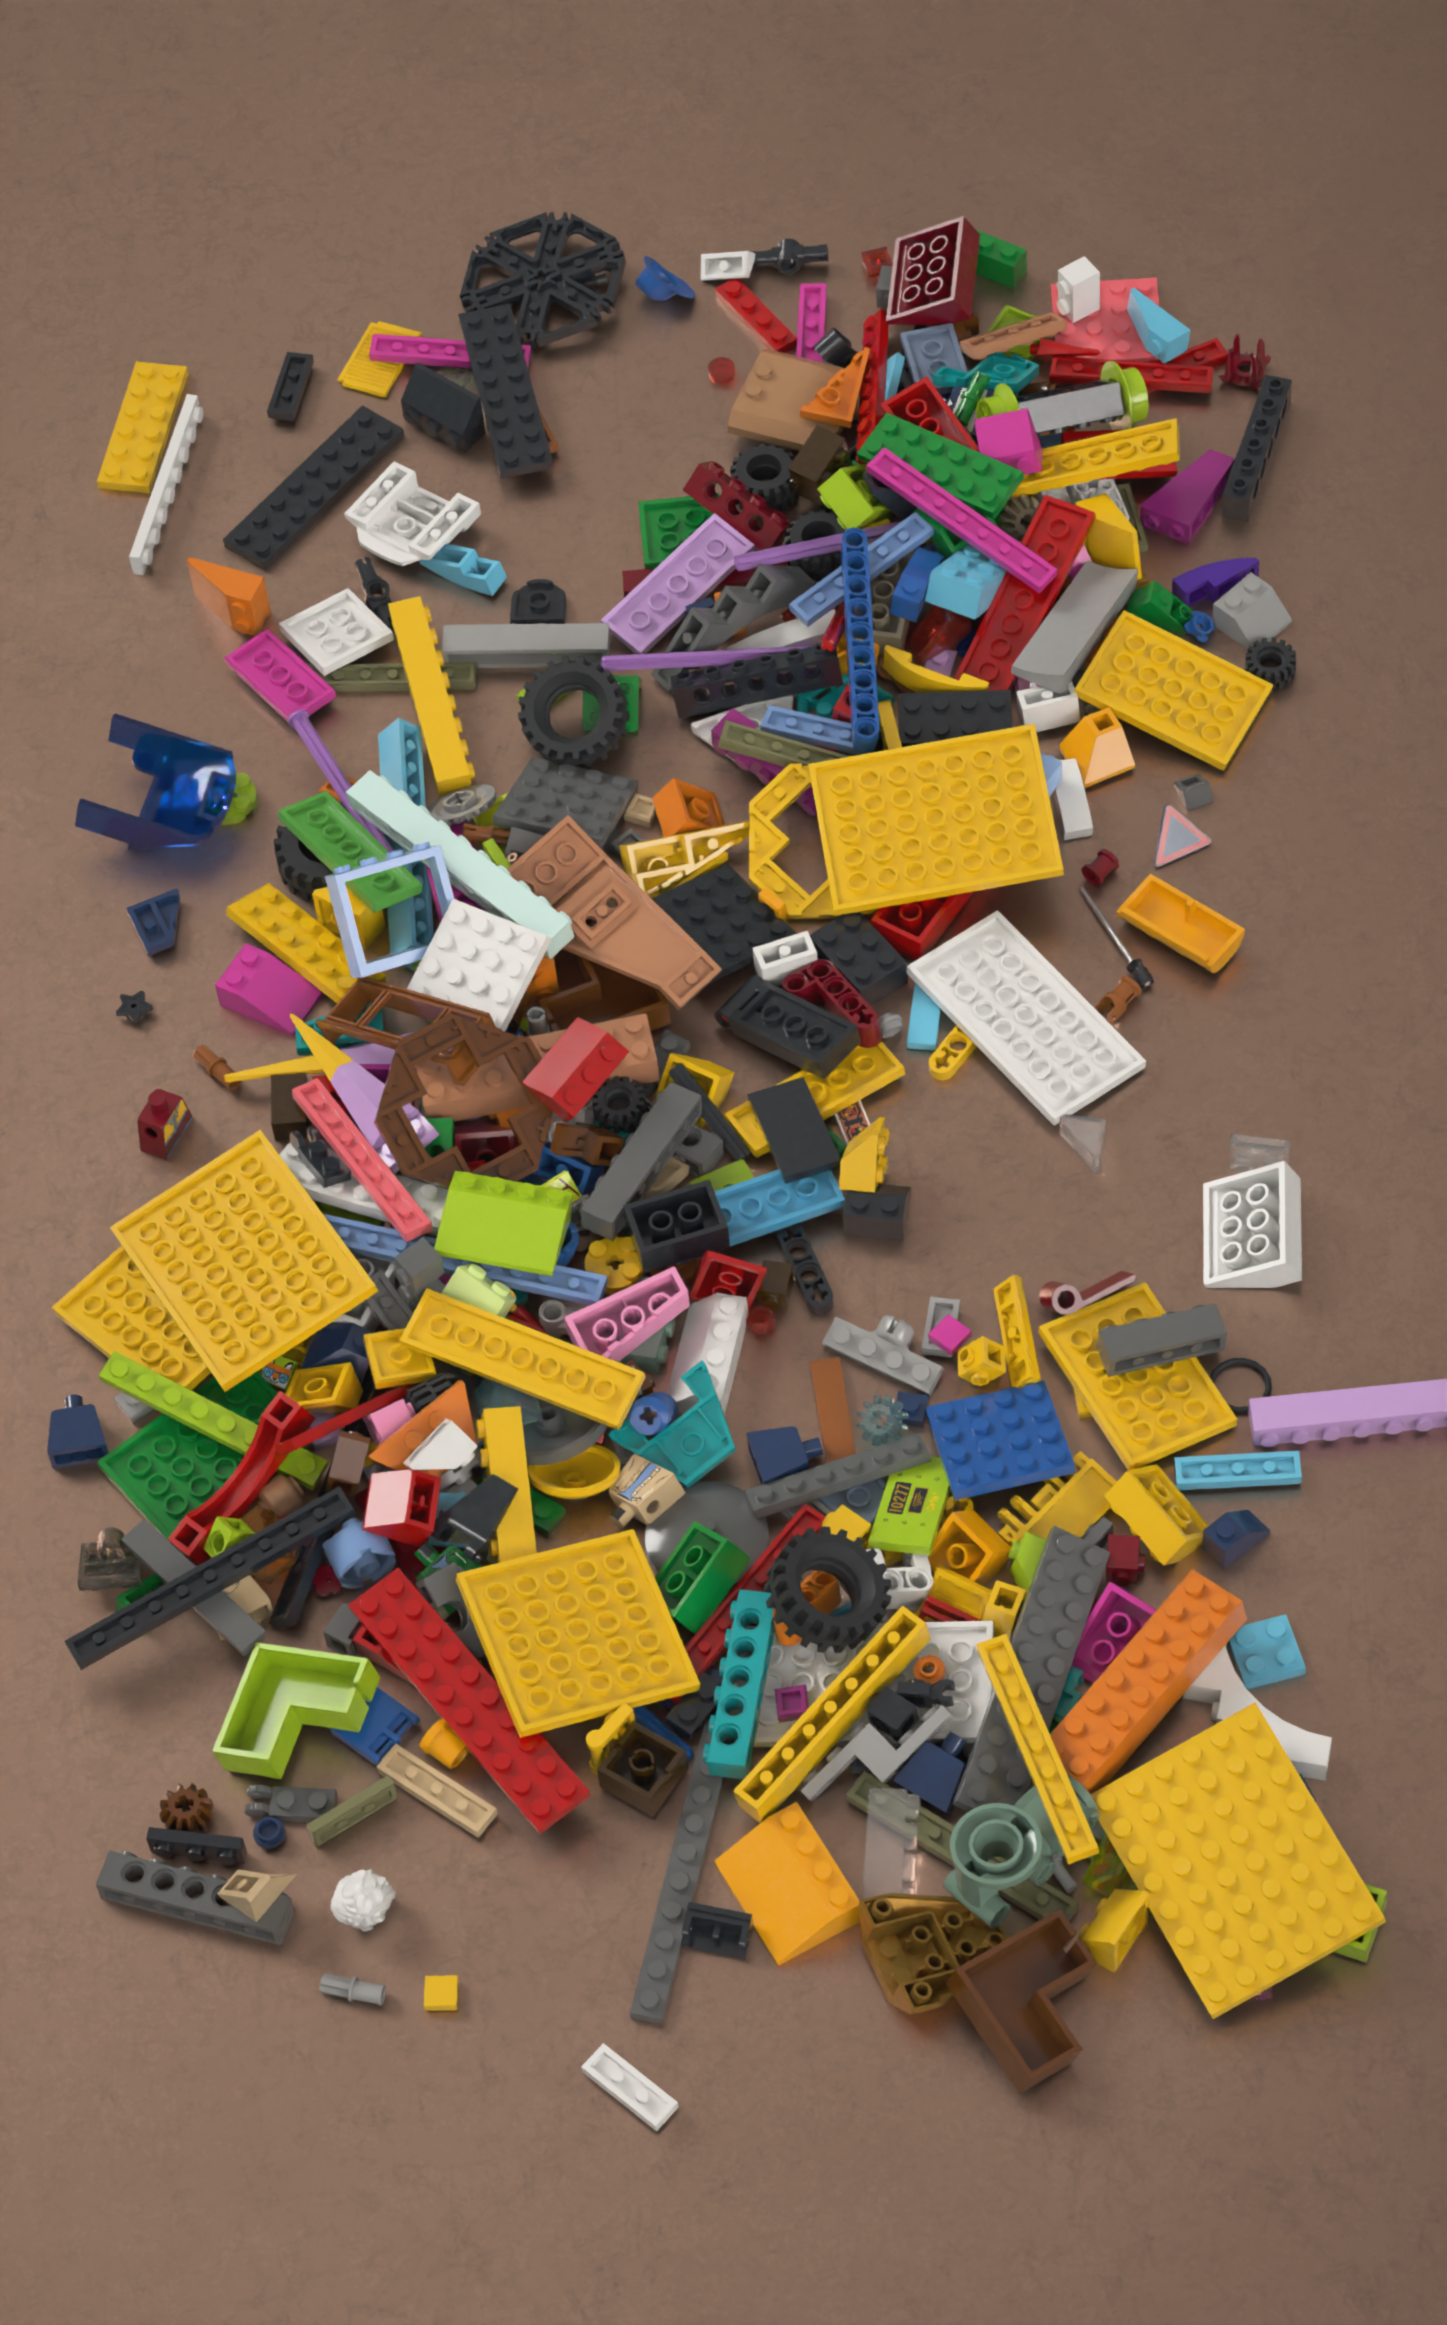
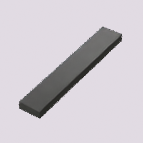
(217, 1610)

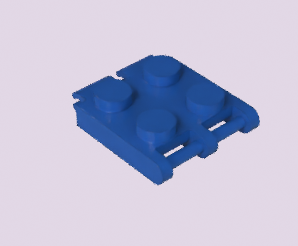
(381, 1726)

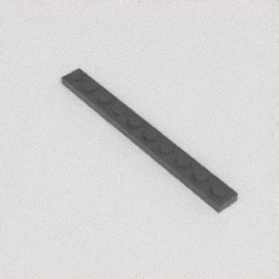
(678, 1889)

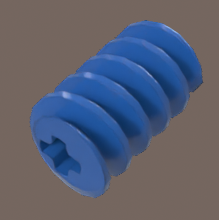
(649, 1424)

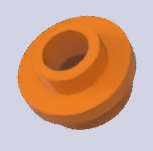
(933, 1677)

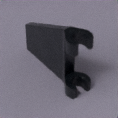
(477, 1516)

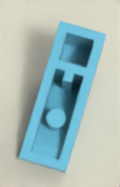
(1157, 329)

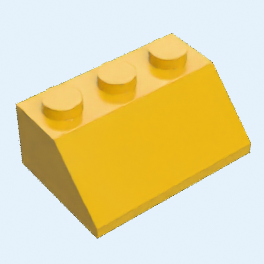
(1157, 1513)

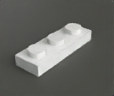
(629, 2087)

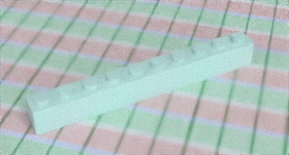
(467, 869)

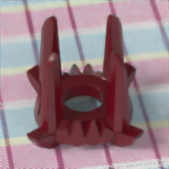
(1235, 359)

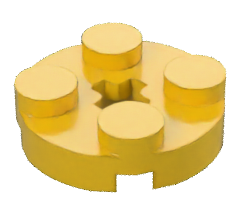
(620, 1250)

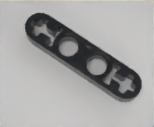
(805, 1263)

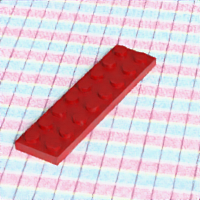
(1018, 609)

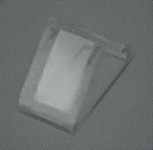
(1086, 1137)

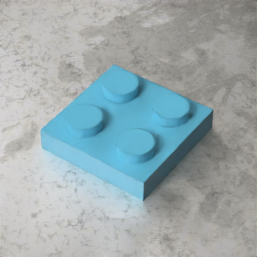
(1266, 1652)

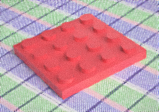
(1111, 326)

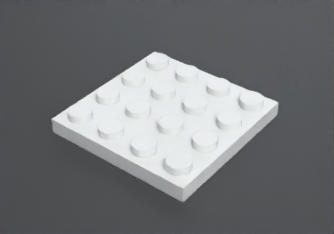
(480, 962)

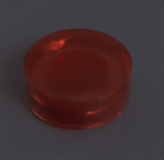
(721, 370)

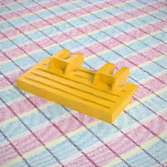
(1063, 1505)

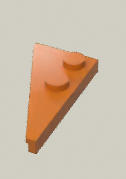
(838, 399)

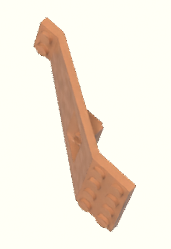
(630, 938)

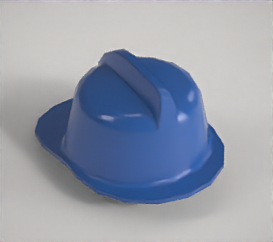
(660, 283)

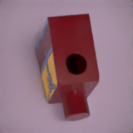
(162, 1123)

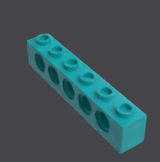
(736, 1758)

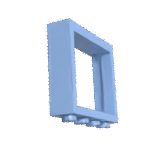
(344, 915)

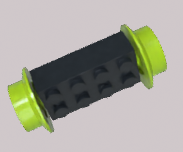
(1114, 399)

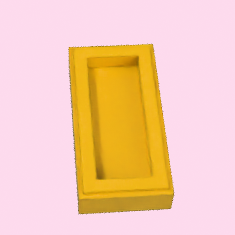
(959, 1592)

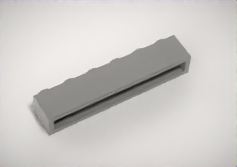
(524, 644)

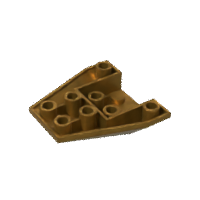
(919, 1944)

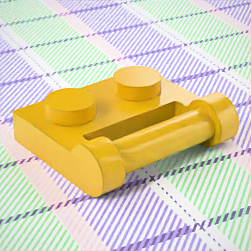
(613, 1728)

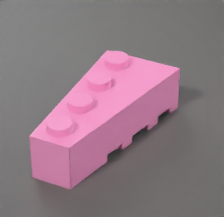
(628, 1317)

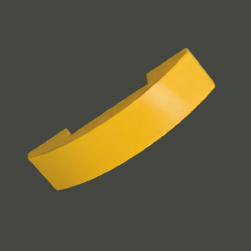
(922, 680)

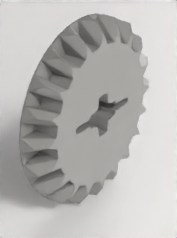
(463, 804)

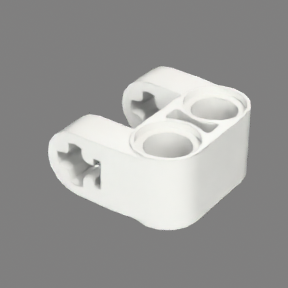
(908, 1583)

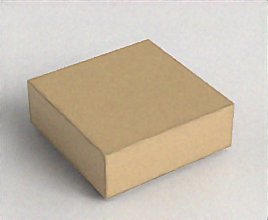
(641, 811)

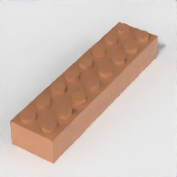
(497, 1090)

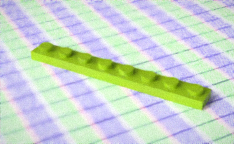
(202, 1415)

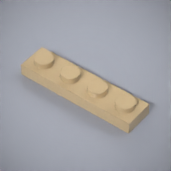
(437, 1790)

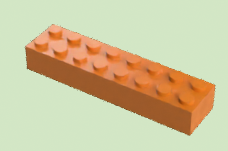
(1146, 1680)

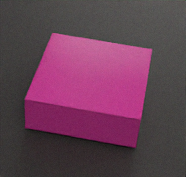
(949, 1335)

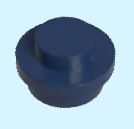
(269, 1832)

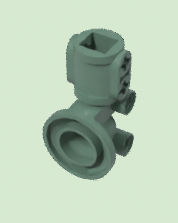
(1012, 1832)

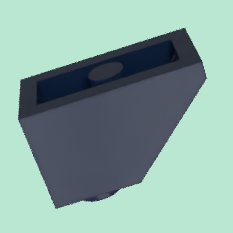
(1232, 1536)

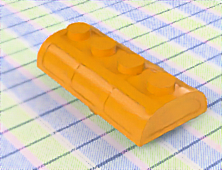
(1182, 923)

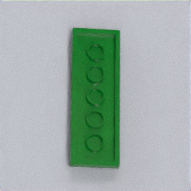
(961, 471)

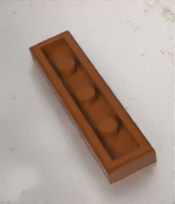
(832, 1409)

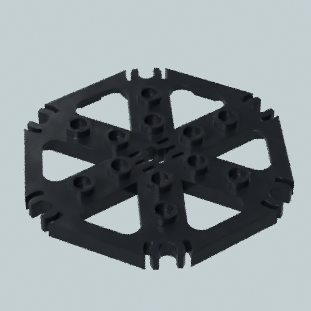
(551, 264)

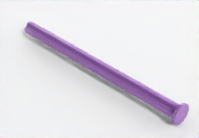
(803, 549)
(686, 659)
(300, 721)

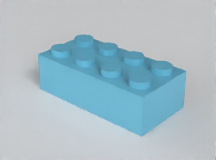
(965, 582)

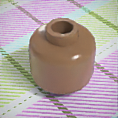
(281, 1495)

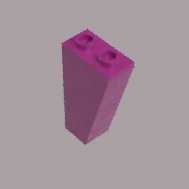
(1188, 498)

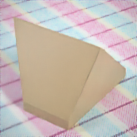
(254, 1891)

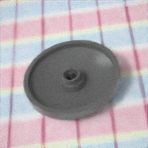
(559, 1435)
(718, 1508)

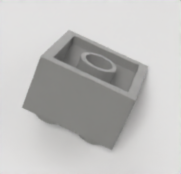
(1250, 612)

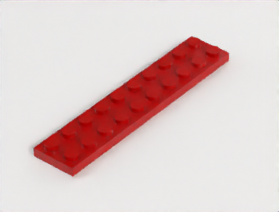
(467, 1700)

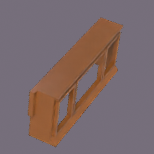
(380, 994)

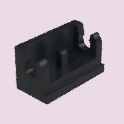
(717, 1930)

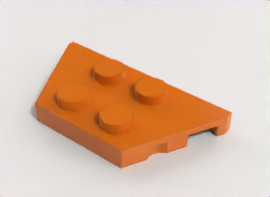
(403, 1442)

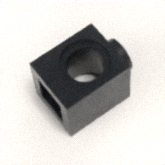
(892, 1713)

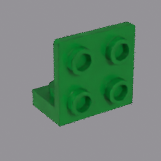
(591, 710)

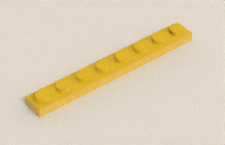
(1037, 1749)

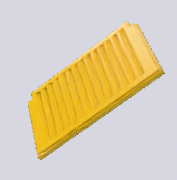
(373, 376)

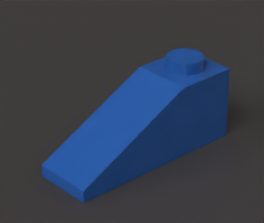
(913, 584)

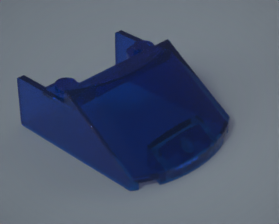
(187, 795)

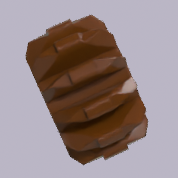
(185, 1799)

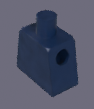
(75, 1434)
(780, 1452)
(935, 1772)

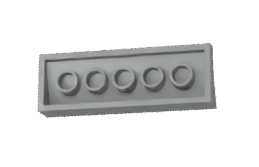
(1075, 626)

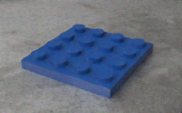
(999, 1440)

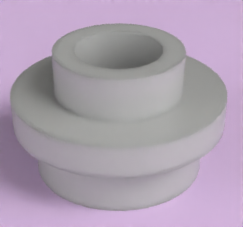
(890, 1024)

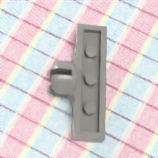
(885, 1351)

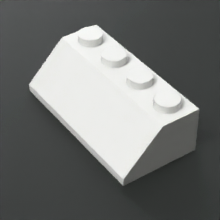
(710, 1334)

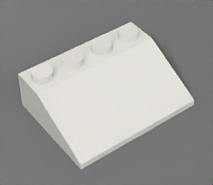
(1253, 1229)

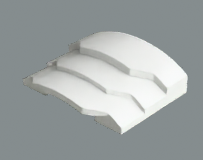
(406, 521)

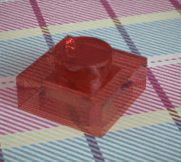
(874, 259)

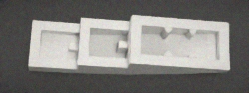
(787, 634)

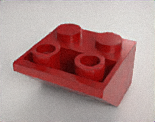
(402, 1505)

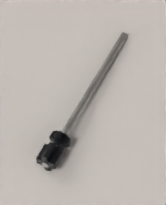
(1135, 966)

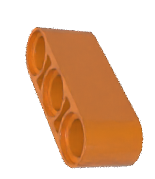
(820, 1591)

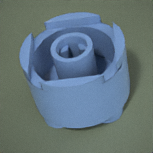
(359, 1555)

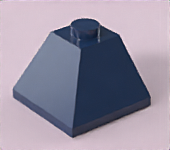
(337, 1345)

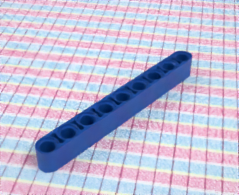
(859, 650)

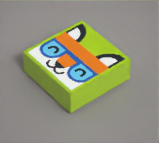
(280, 1371)

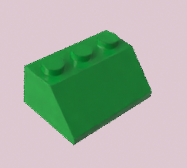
(699, 1575)

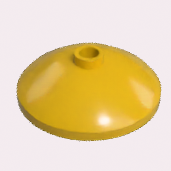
(578, 1476)

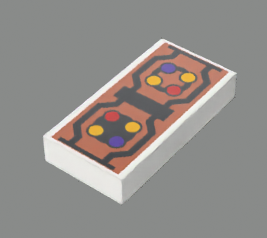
(851, 1121)

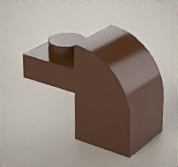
(586, 1141)

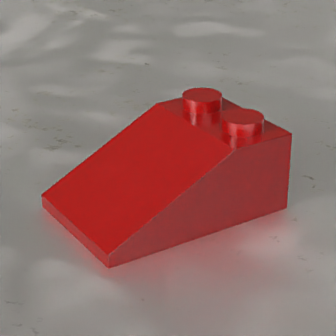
(727, 1276)

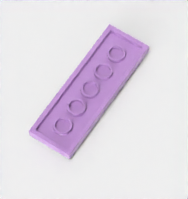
(678, 581)

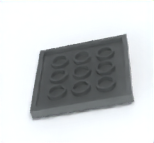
(552, 791)

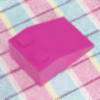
(266, 990)
(1109, 1629)

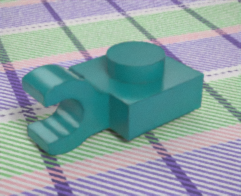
(1070, 1693)

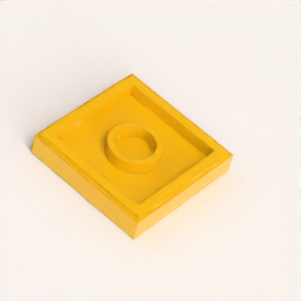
(394, 1363)

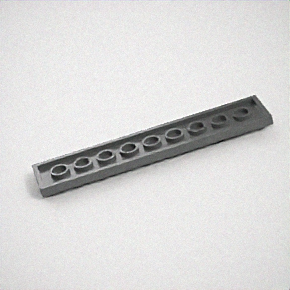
(1045, 1649)

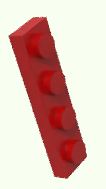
(756, 316)

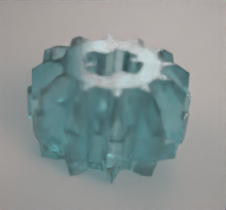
(885, 1407)

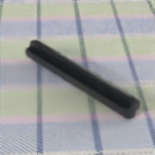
(711, 1114)

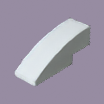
(1072, 803)

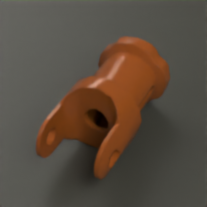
(1116, 1001)

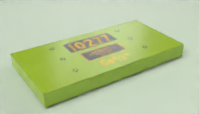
(911, 1509)

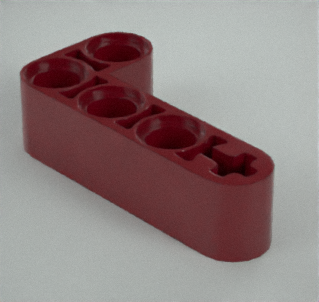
(825, 984)

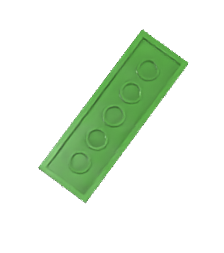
(341, 840)

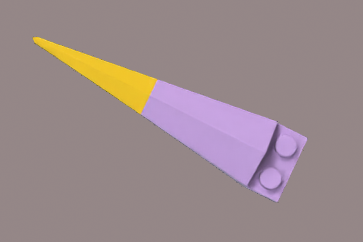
(362, 1054)
(360, 1092)

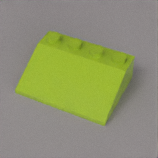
(504, 1223)

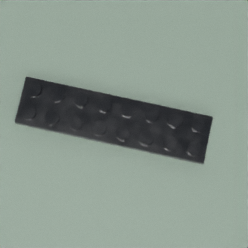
(505, 391)
(313, 487)

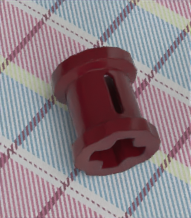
(1100, 867)

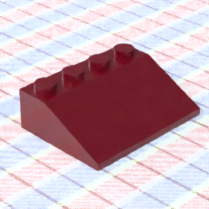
(934, 275)

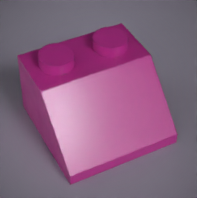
(1011, 440)

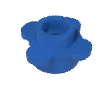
(1205, 622)

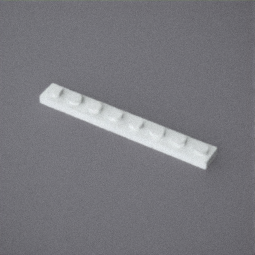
(163, 490)

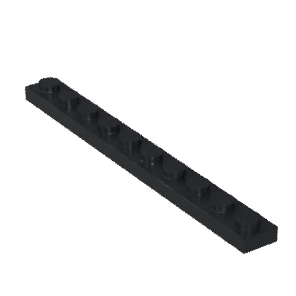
(309, 1556)
(210, 1578)

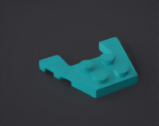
(1012, 370)
(693, 1441)

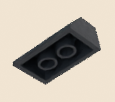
(443, 408)

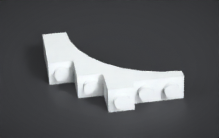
(1227, 1693)

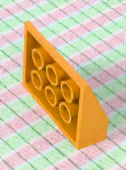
(789, 1884)

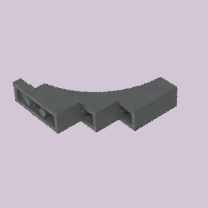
(737, 606)

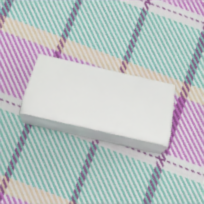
(726, 265)

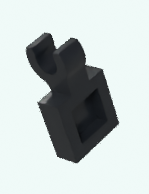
(923, 1695)

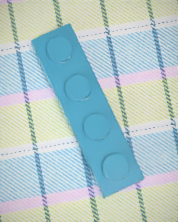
(1238, 1470)

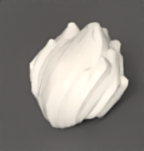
(362, 1899)

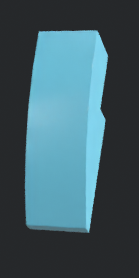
(467, 569)

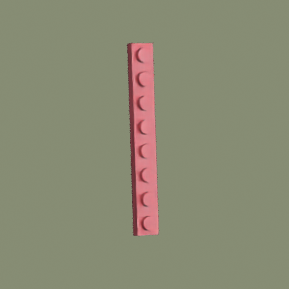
(362, 1160)

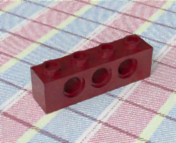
(702, 489)

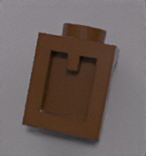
(967, 328)

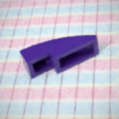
(1212, 580)

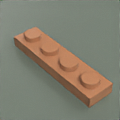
(1013, 335)

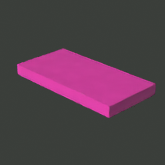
(279, 675)

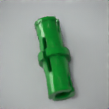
(971, 397)

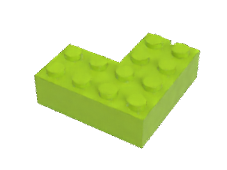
(283, 1692)

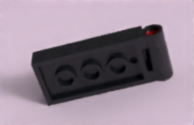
(788, 1026)

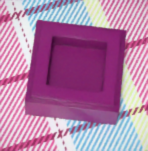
(791, 1702)

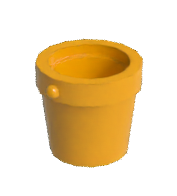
(443, 1745)

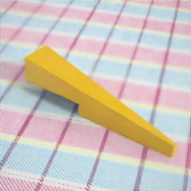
(663, 860)

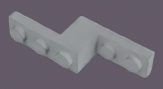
(876, 1751)

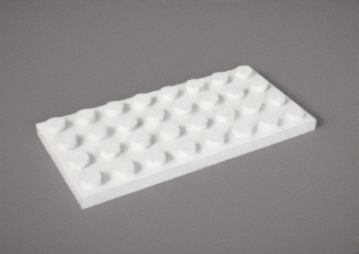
(1026, 1017)
(949, 1641)

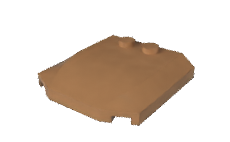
(773, 399)

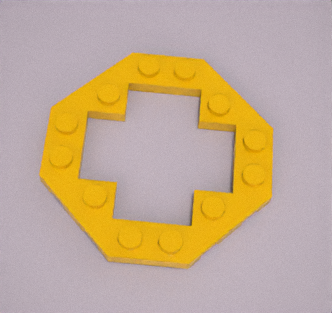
(768, 841)

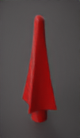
(1049, 348)

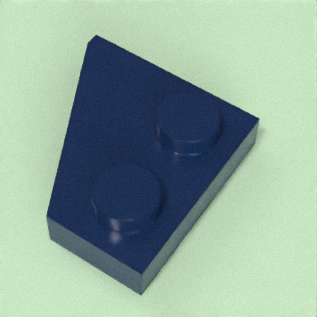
(156, 921)

